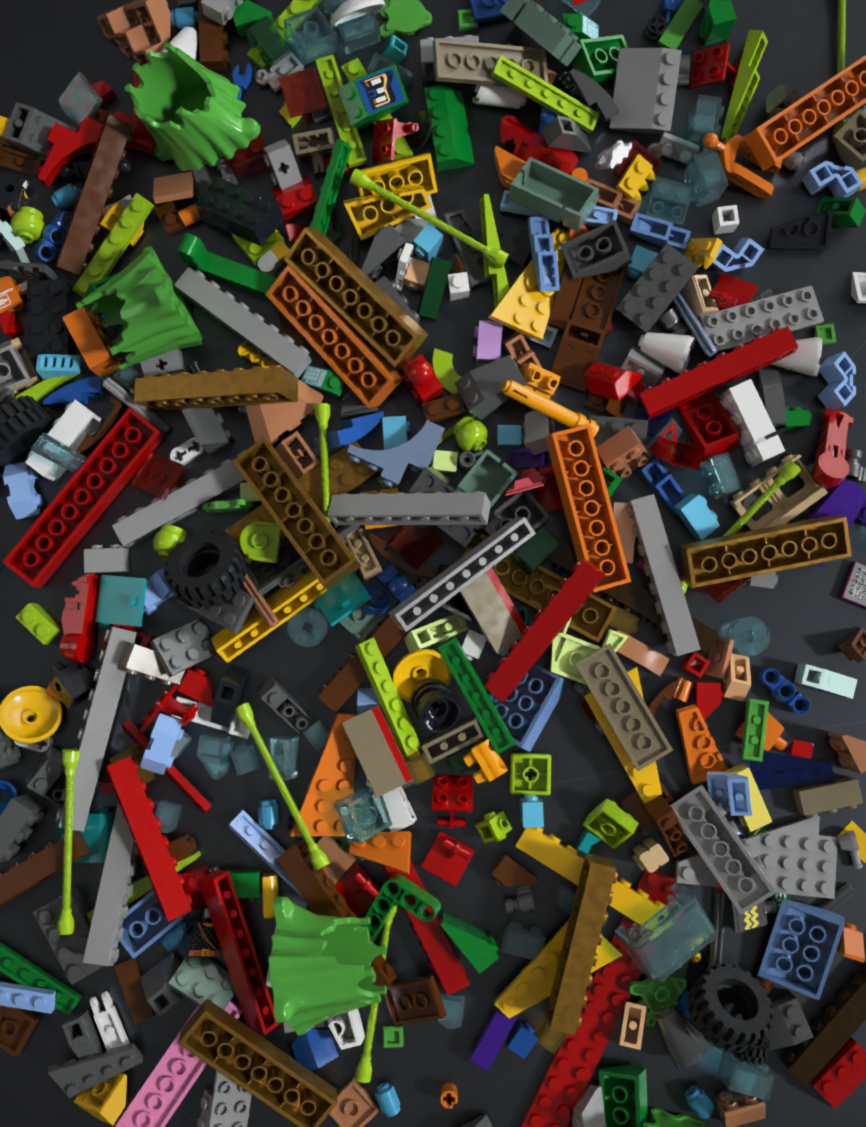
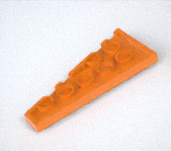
(329, 784)

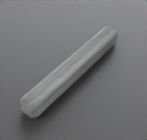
(128, 399)

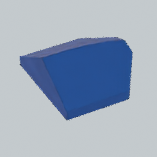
(314, 1048)

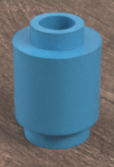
(184, 17)
(65, 196)
(268, 813)
(173, 937)
(387, 1099)
(699, 1102)

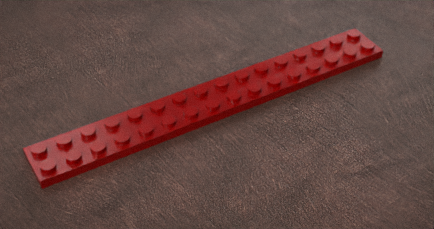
(606, 999)

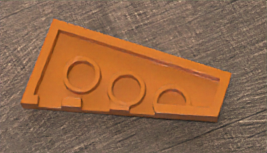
(698, 745)

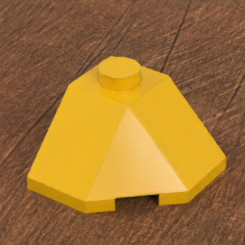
(105, 1099)

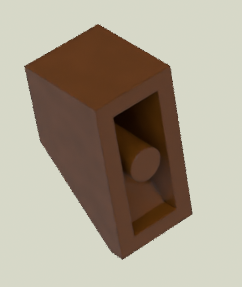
(511, 872)

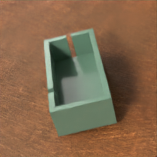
(543, 28)
(553, 194)
(488, 477)

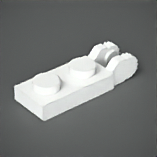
(108, 1022)

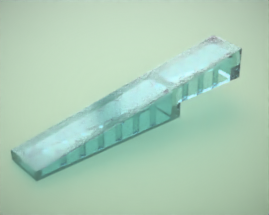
(59, 452)

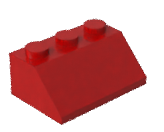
(842, 1073)

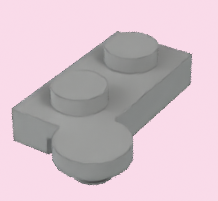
(288, 65)
(674, 148)

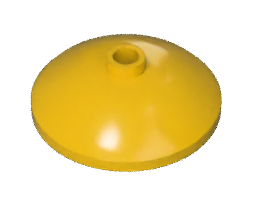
(432, 667)
(26, 703)

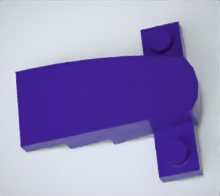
(844, 499)

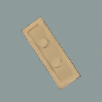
(363, 553)

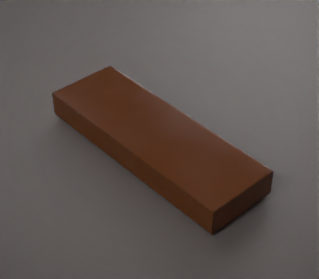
(130, 981)

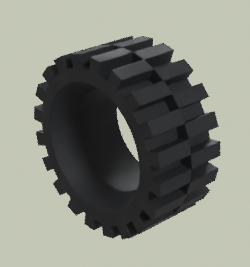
(20, 427)

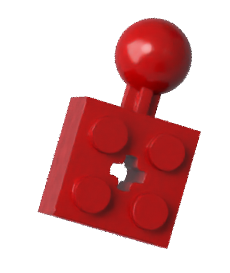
(422, 380)

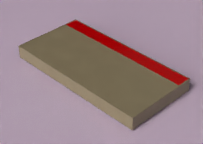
(493, 611)
(377, 751)

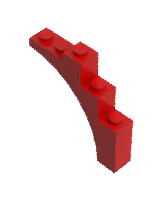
(70, 145)

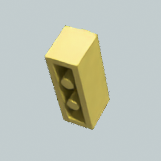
(760, 815)

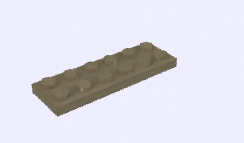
(474, 61)
(623, 707)

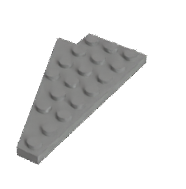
(793, 857)

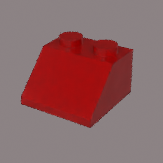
(296, 200)
(610, 380)

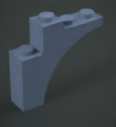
(392, 462)

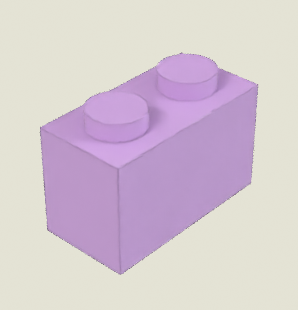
(489, 341)

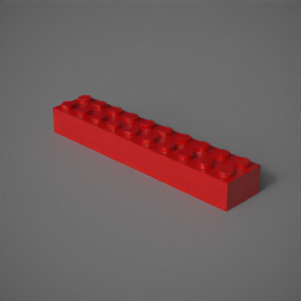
(83, 499)

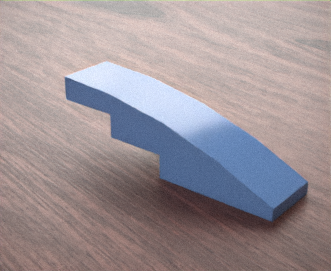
(543, 254)

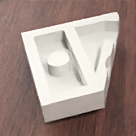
(404, 257)

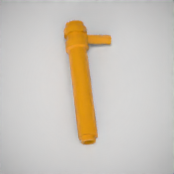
(547, 406)

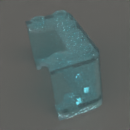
(669, 936)

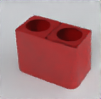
(690, 455)

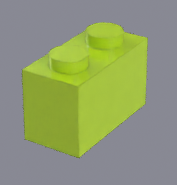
(40, 623)

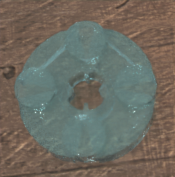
(319, 630)
(759, 631)

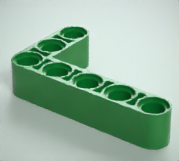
(197, 257)
(401, 897)

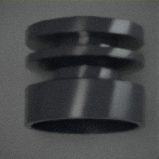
(435, 706)

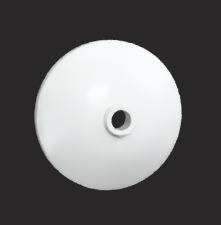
(355, 8)

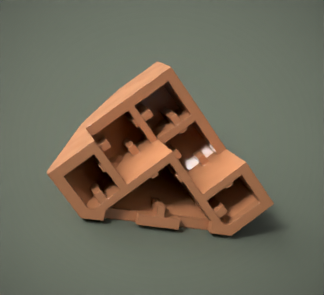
(138, 27)
(276, 418)

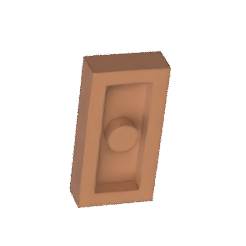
(719, 657)

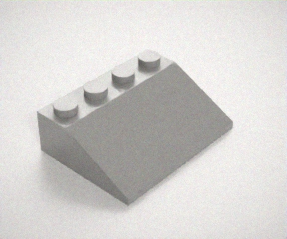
(645, 90)

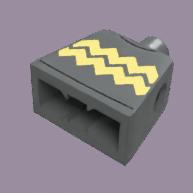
(752, 918)

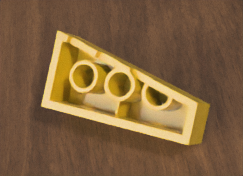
(375, 211)

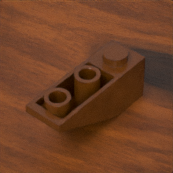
(667, 825)

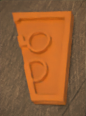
(387, 849)

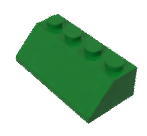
(449, 128)
(624, 1096)

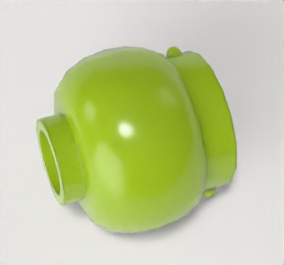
(27, 224)
(470, 434)
(166, 540)

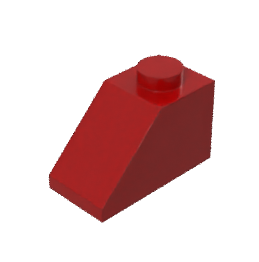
(198, 686)
(707, 696)
(192, 885)

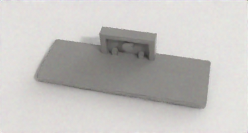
(747, 321)
(224, 1104)

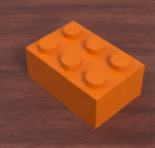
(92, 342)

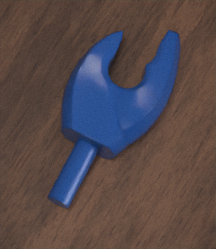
(670, 7)
(242, 80)

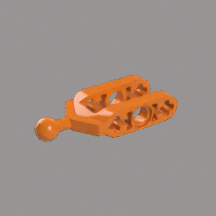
(737, 173)

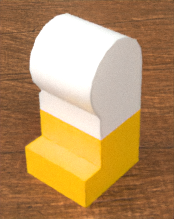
(273, 259)

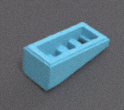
(46, 363)

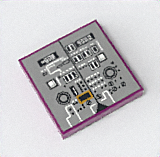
(855, 585)

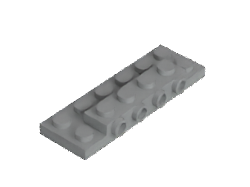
(723, 849)

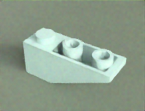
(825, 680)

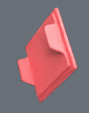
(529, 480)

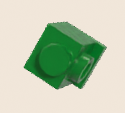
(796, 419)

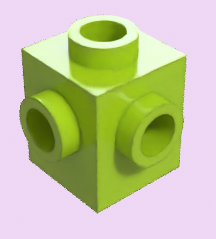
(494, 827)

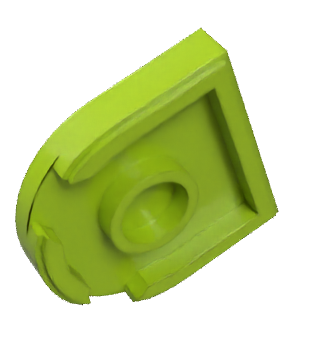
(261, 541)

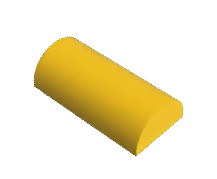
(403, 174)

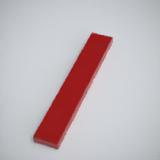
(172, 773)

